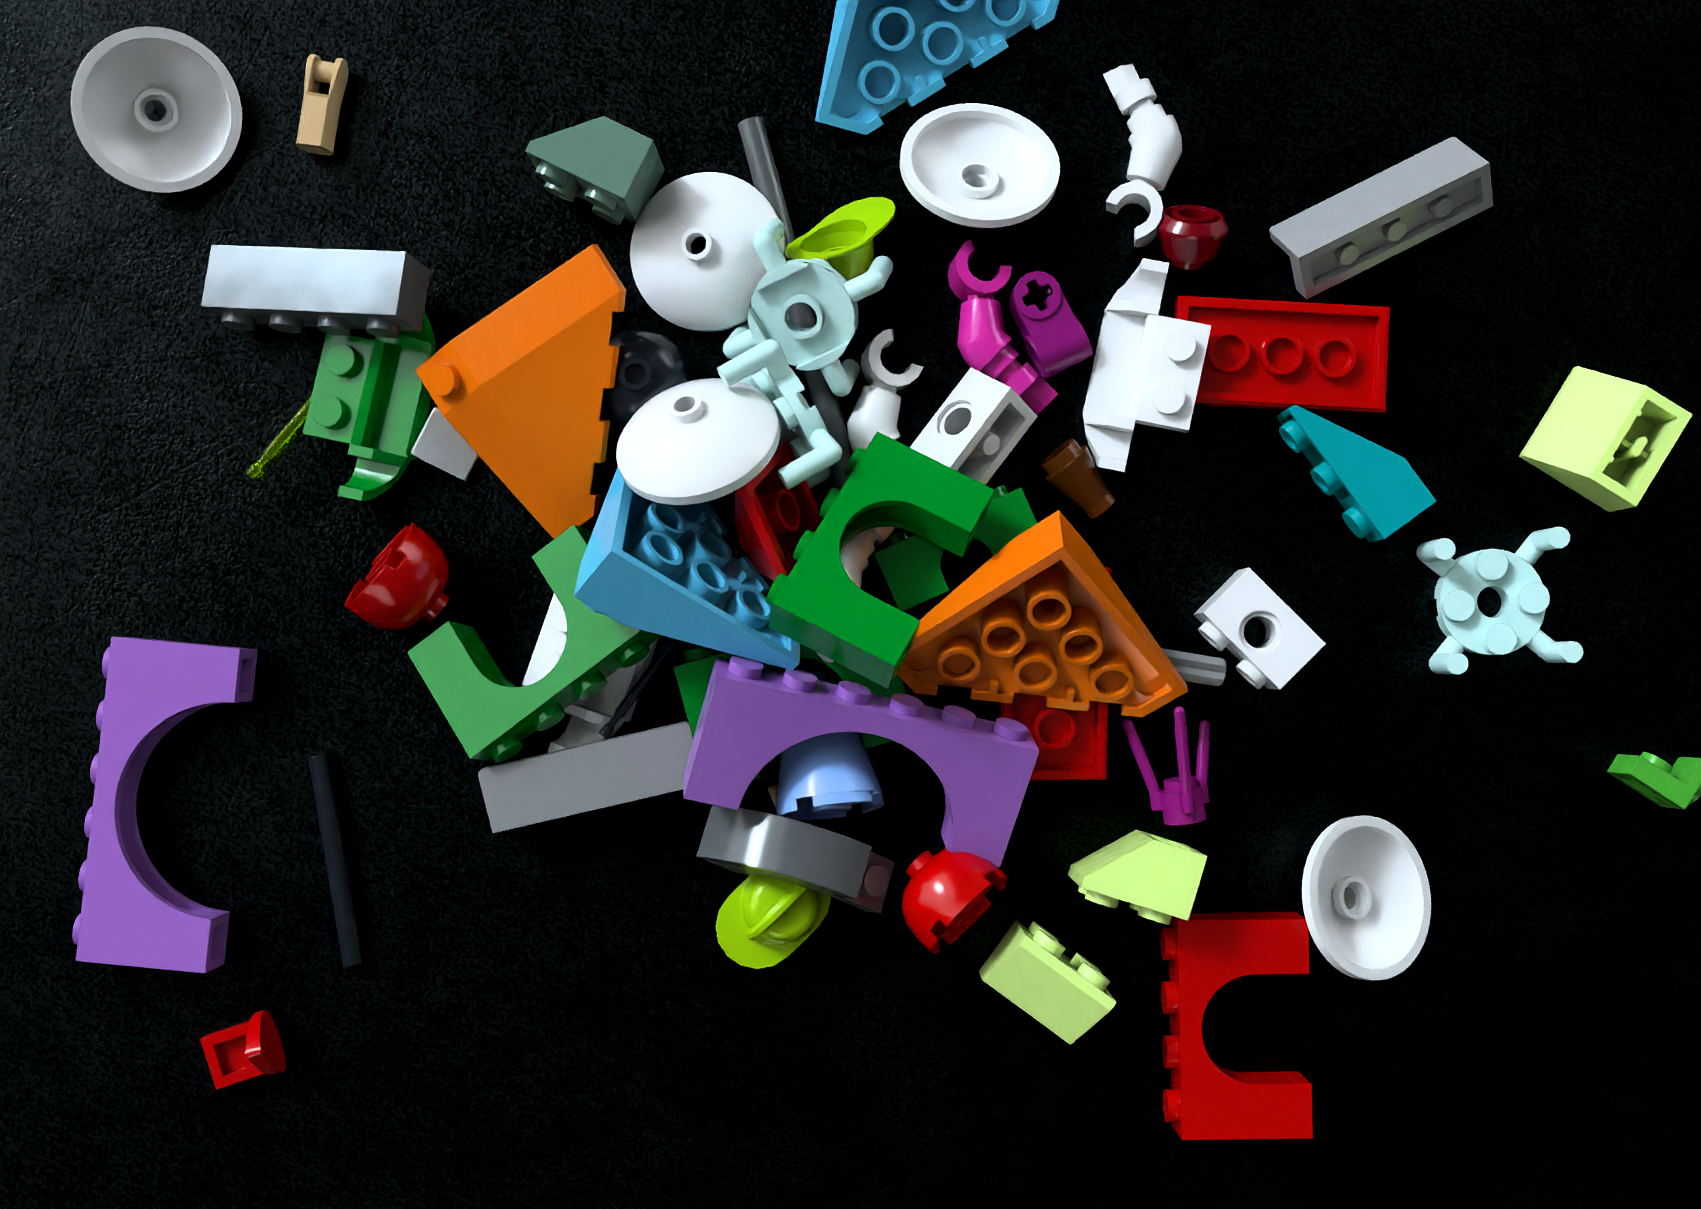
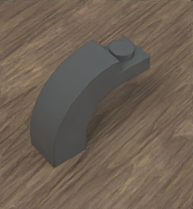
(796, 854)

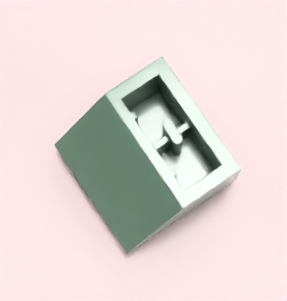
(601, 165)

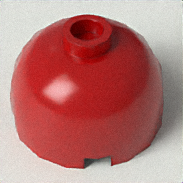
(403, 582)
(947, 895)

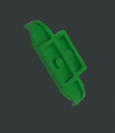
(373, 403)

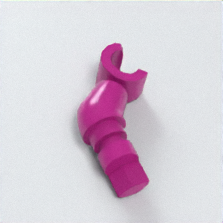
(983, 335)

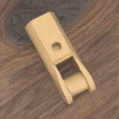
(321, 111)

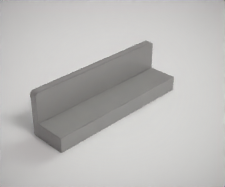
(1384, 215)
(586, 777)

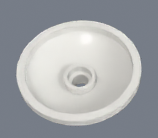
(198, 100)
(979, 165)
(706, 288)
(698, 442)
(1366, 898)

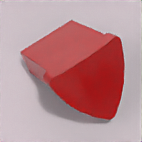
(244, 1051)

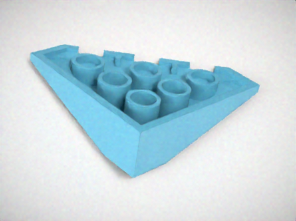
(905, 48)
(678, 578)

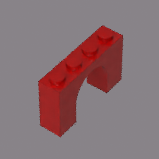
(1204, 1096)

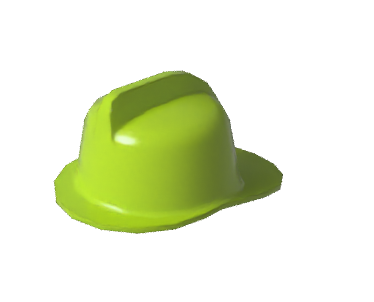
(846, 236)
(768, 920)

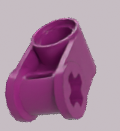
(1052, 334)

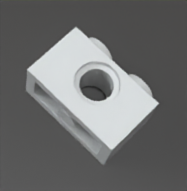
(976, 427)
(1287, 641)

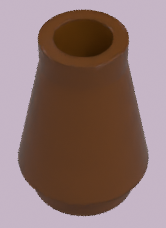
(1078, 478)

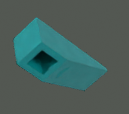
(1366, 479)

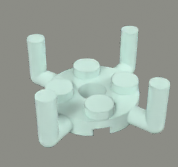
(820, 287)
(812, 445)
(1521, 595)

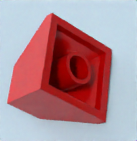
(774, 518)

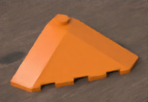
(532, 388)
(1043, 625)

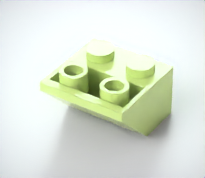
(1605, 437)
(1146, 871)
(1047, 984)

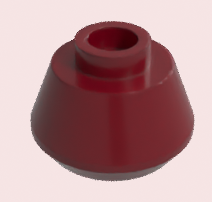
(1191, 235)

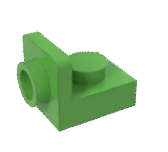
(1658, 780)

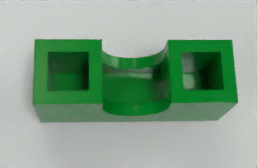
(913, 563)

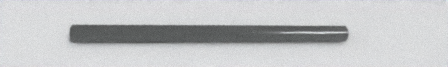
(803, 315)

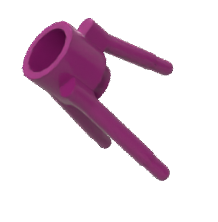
(1184, 795)

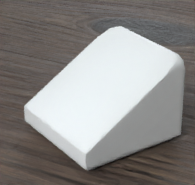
(444, 447)

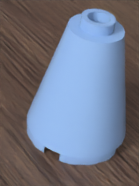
(826, 775)

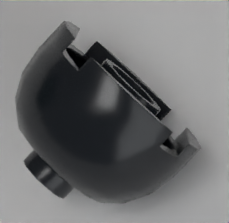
(645, 368)

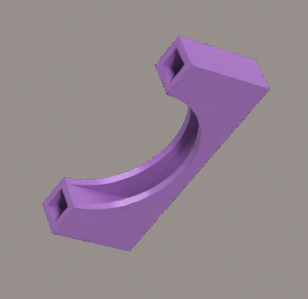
(761, 712)
(126, 905)

